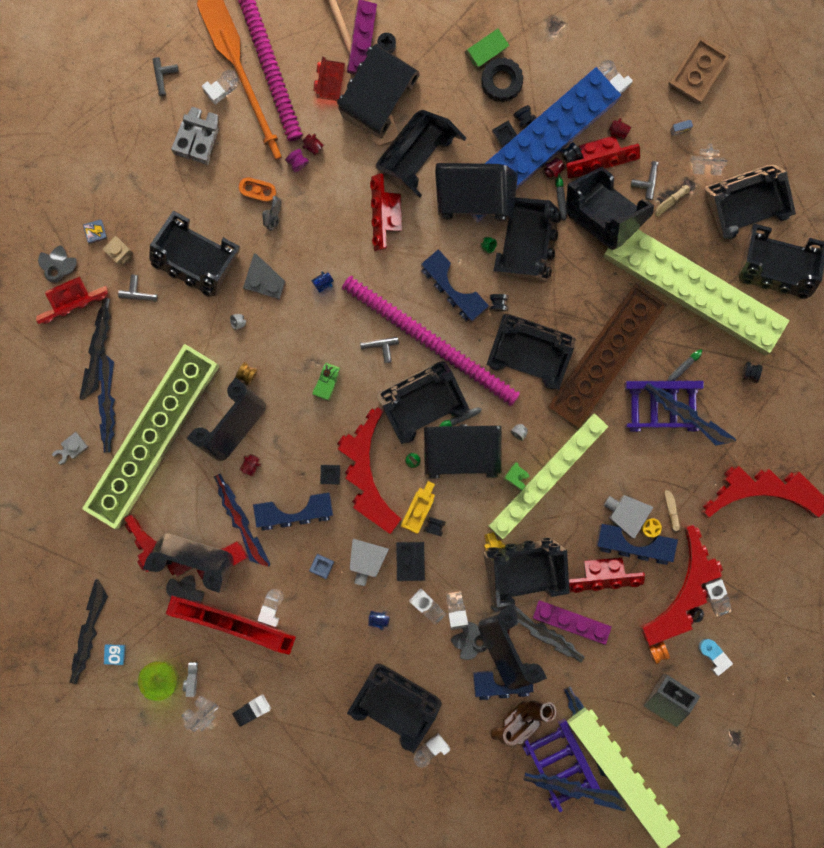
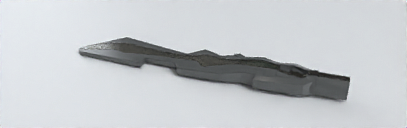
(547, 636)

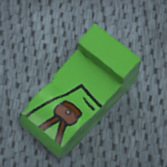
(326, 382)

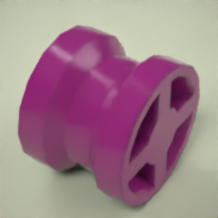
(296, 160)

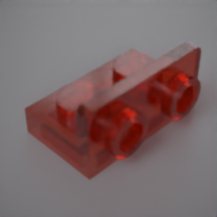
(330, 79)

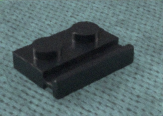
(410, 561)

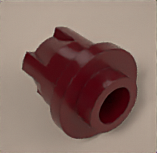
(619, 129)
(312, 144)
(553, 168)
(250, 464)

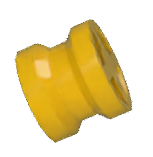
(654, 528)

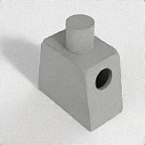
(628, 514)
(366, 560)

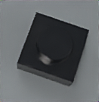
(504, 133)
(330, 474)

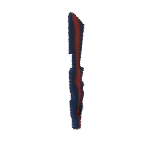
(239, 520)

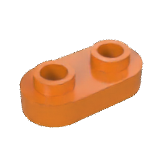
(258, 189)

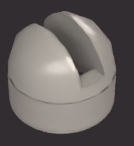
(237, 321)
(519, 431)

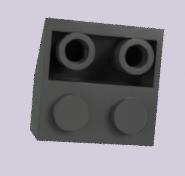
(671, 700)

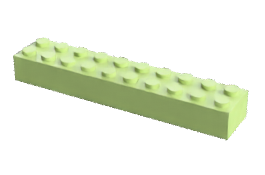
(699, 291)
(151, 437)

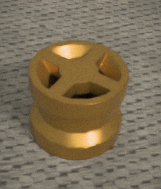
(246, 373)

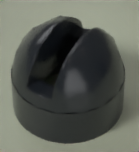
(693, 612)

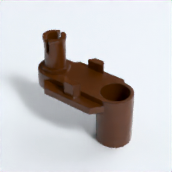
(523, 722)

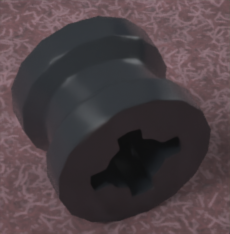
(388, 37)
(524, 116)
(571, 153)
(498, 302)
(752, 372)
(434, 526)

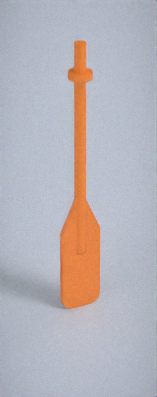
(228, 44)

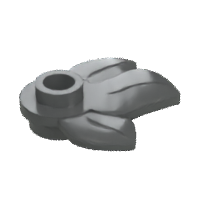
(270, 217)
(56, 261)
(184, 589)
(467, 642)

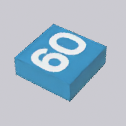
(114, 654)

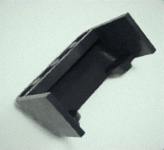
(414, 146)

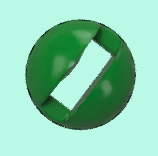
(489, 244)
(409, 463)

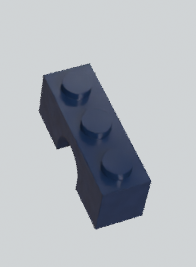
(486, 687)

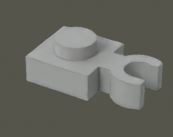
(72, 446)
(190, 684)

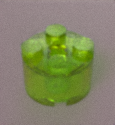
(147, 678)

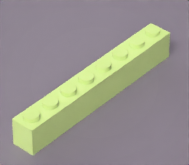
(548, 476)
(623, 778)

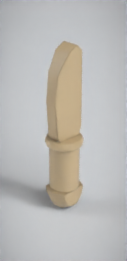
(665, 205)
(671, 503)

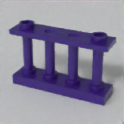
(673, 388)
(571, 749)

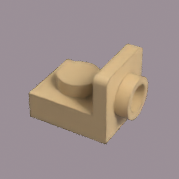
(118, 251)

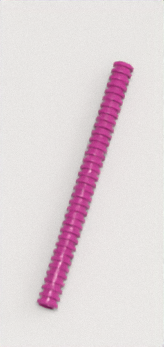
(271, 69)
(430, 340)

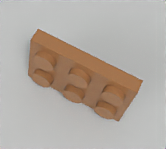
(699, 69)

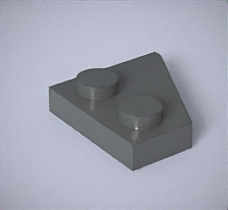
(263, 279)

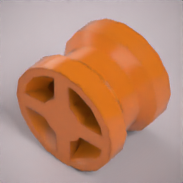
(659, 652)

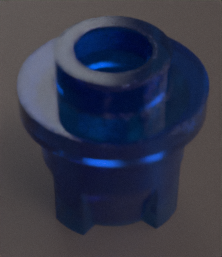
(323, 281)
(378, 619)

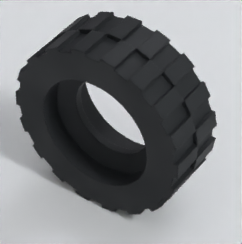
(510, 67)

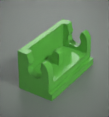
(487, 48)
(514, 475)

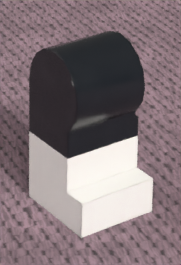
(251, 710)

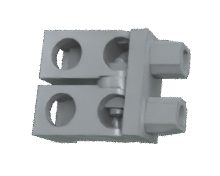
(196, 136)

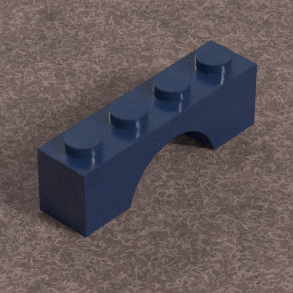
(470, 305)
(268, 514)
(660, 548)

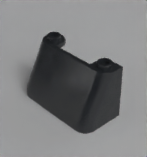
(475, 190)
(750, 199)
(603, 210)
(532, 350)
(422, 400)
(233, 426)
(463, 450)
(213, 561)
(495, 635)
(396, 705)

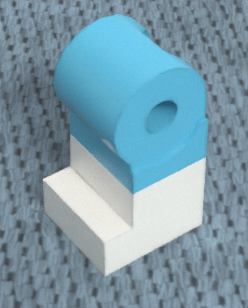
(716, 656)

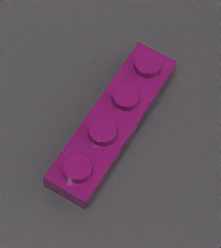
(361, 34)
(572, 622)

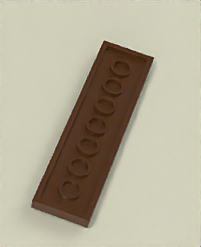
(607, 355)

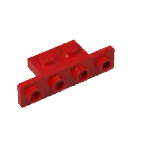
(602, 153)
(385, 212)
(67, 297)
(604, 575)

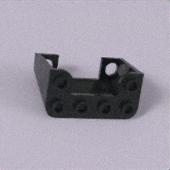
(376, 90)
(529, 240)
(191, 255)
(781, 264)
(526, 570)

